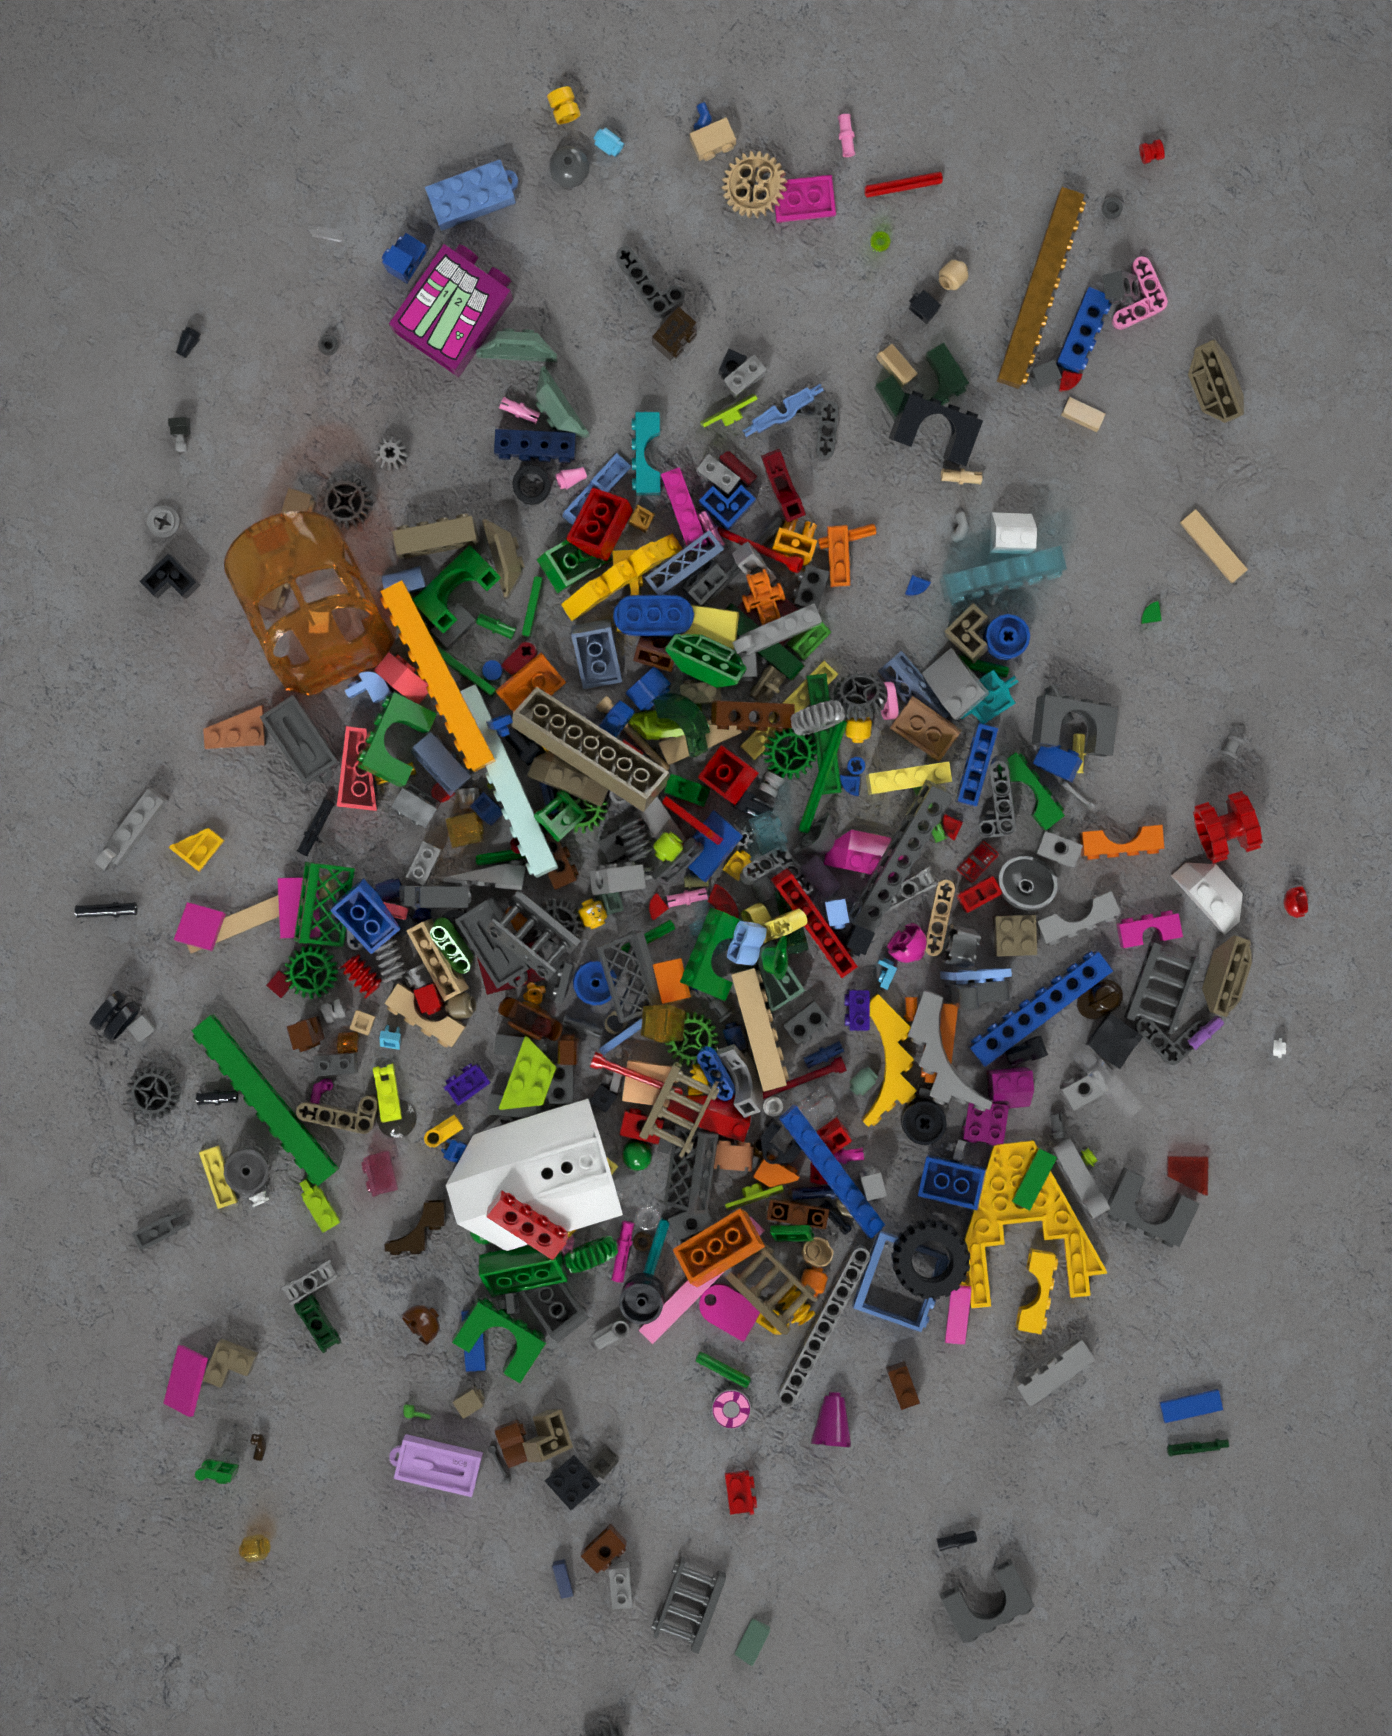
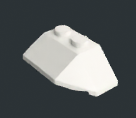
(1211, 893)

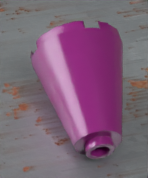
(832, 1423)

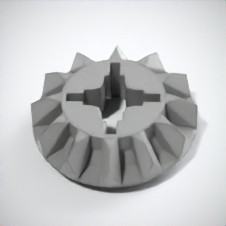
(155, 526)

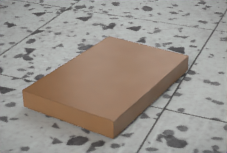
(925, 728)

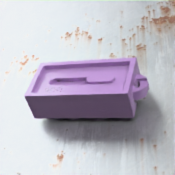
(436, 1465)

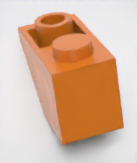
(775, 1174)

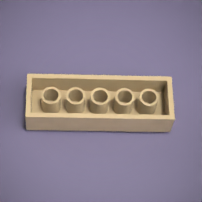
(758, 1028)

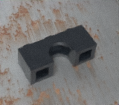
(858, 940)

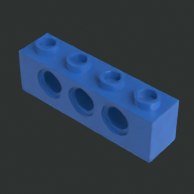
(1092, 300)
(976, 765)

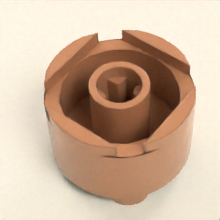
(734, 1157)

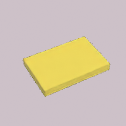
(715, 624)

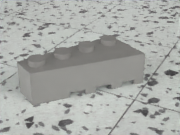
(1053, 1371)

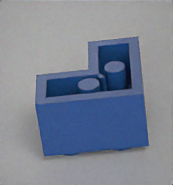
(404, 257)
(727, 511)

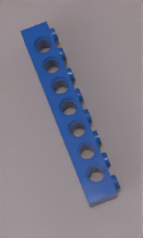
(1100, 970)

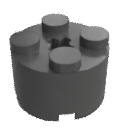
(960, 946)

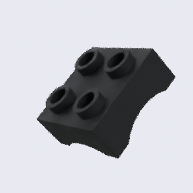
(1114, 1040)

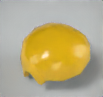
(699, 1076)

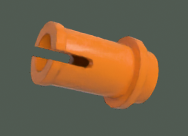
(911, 1008)

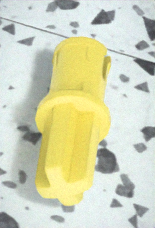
(1079, 747)

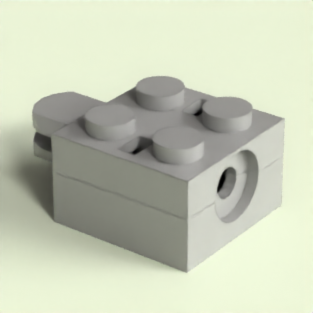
(619, 878)

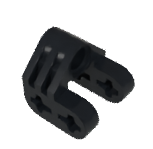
(767, 1135)

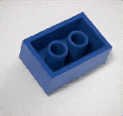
(952, 1182)

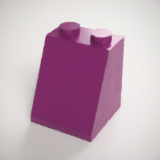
(1011, 1086)

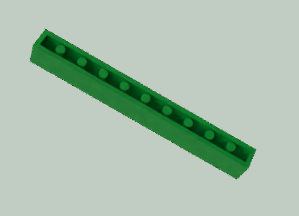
(265, 1100)

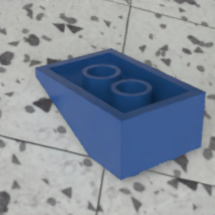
(365, 916)

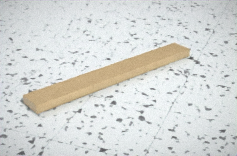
(257, 915)

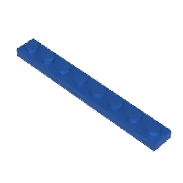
(832, 1171)

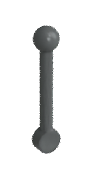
(492, 1449)

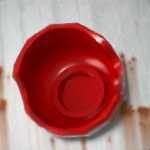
(1296, 902)

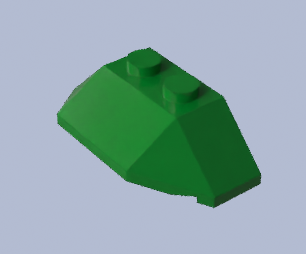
(706, 659)

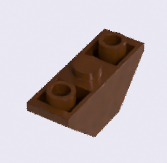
(797, 1213)

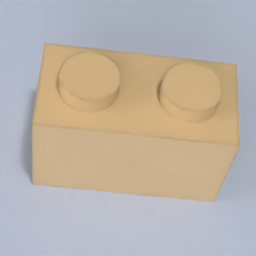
(713, 139)

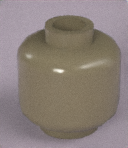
(461, 1006)

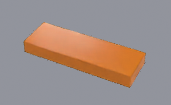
(838, 555)

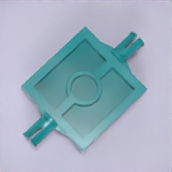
(997, 700)

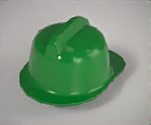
(776, 959)

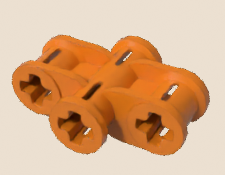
(763, 597)

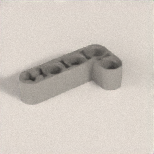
(1080, 1179)

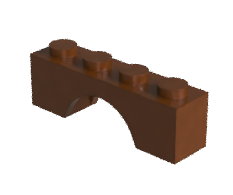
(306, 1034)

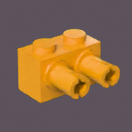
(795, 544)

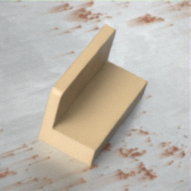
(896, 365)

